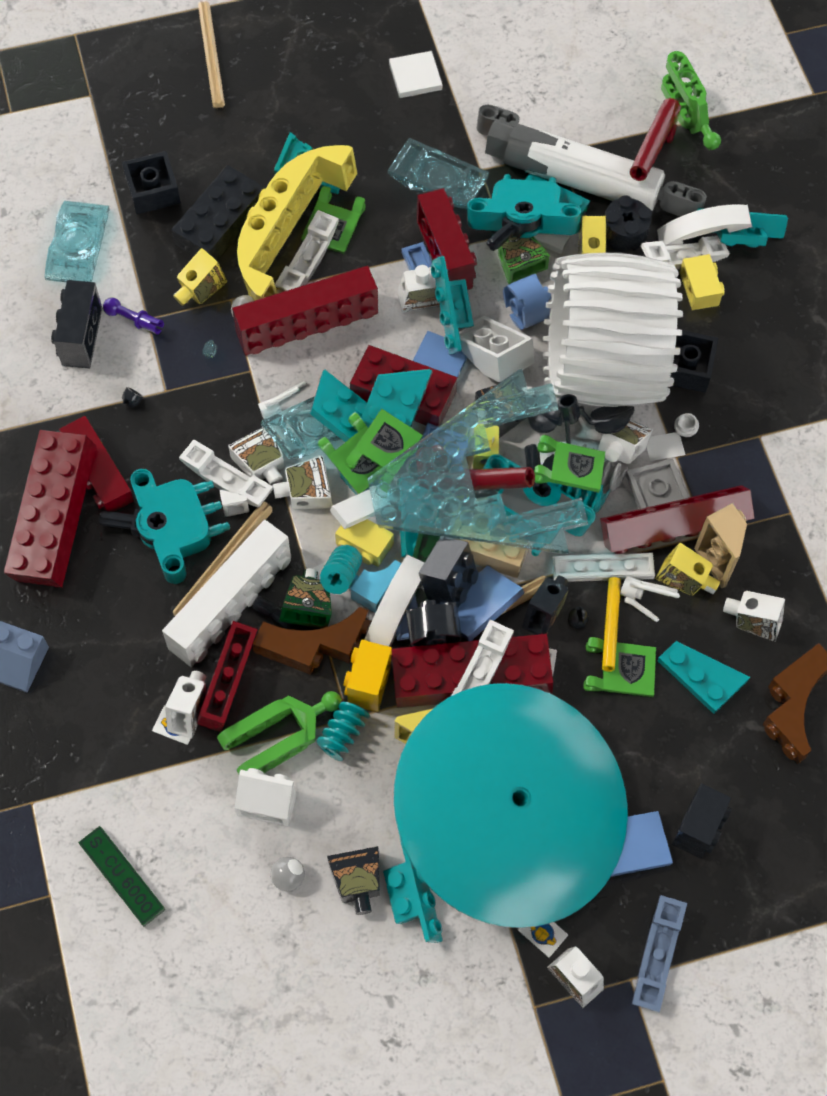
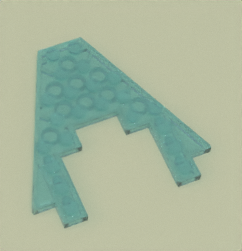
(432, 486)

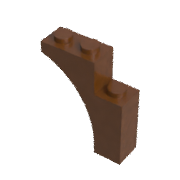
(305, 648)
(792, 689)

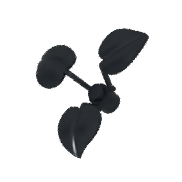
(605, 419)

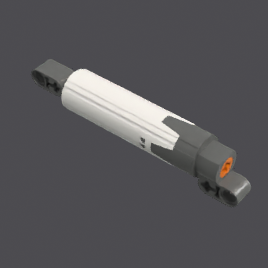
(579, 164)

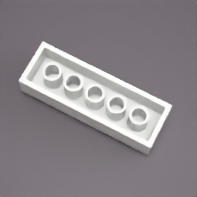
(227, 593)

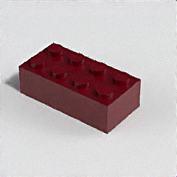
(444, 235)
(438, 393)

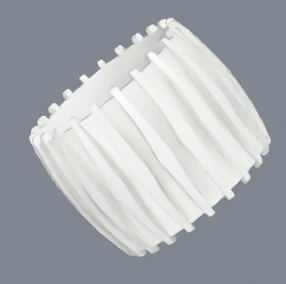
(612, 328)

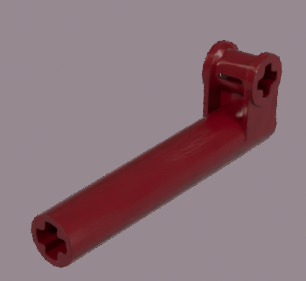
(661, 129)
(502, 478)

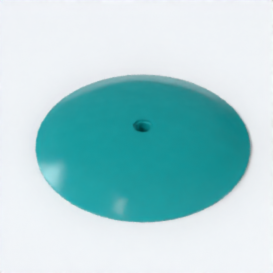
(471, 838)

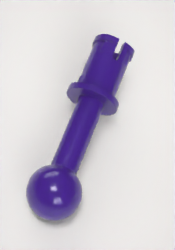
(141, 320)

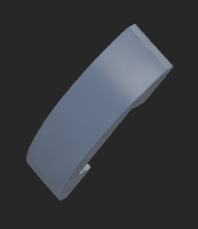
(658, 953)

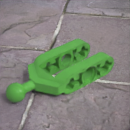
(697, 107)
(268, 716)

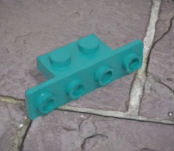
(762, 227)
(453, 303)
(412, 899)

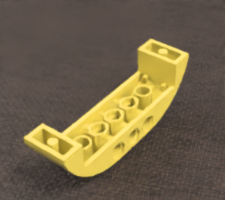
(281, 208)

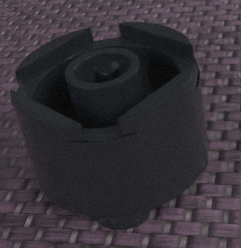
(627, 224)
(433, 624)

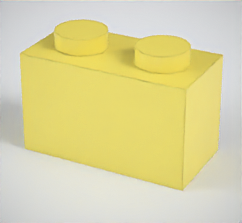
(701, 282)
(367, 538)

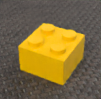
(368, 675)

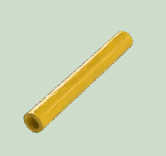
(611, 624)

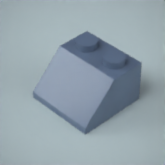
(20, 656)

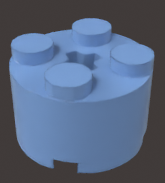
(527, 301)

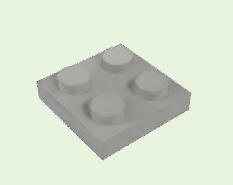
(656, 484)

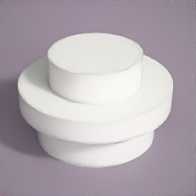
(686, 425)

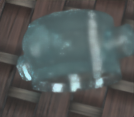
(209, 349)

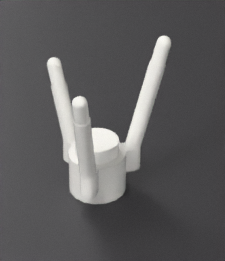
(272, 407)
(635, 588)

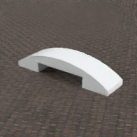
(704, 222)
(310, 252)
(676, 253)
(224, 476)
(395, 602)
(486, 657)

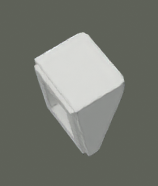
(233, 503)

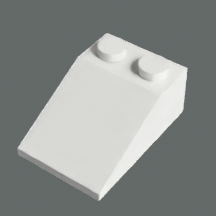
(496, 348)

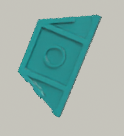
(398, 395)
(335, 405)

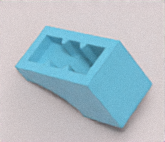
(371, 586)

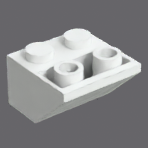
(265, 797)

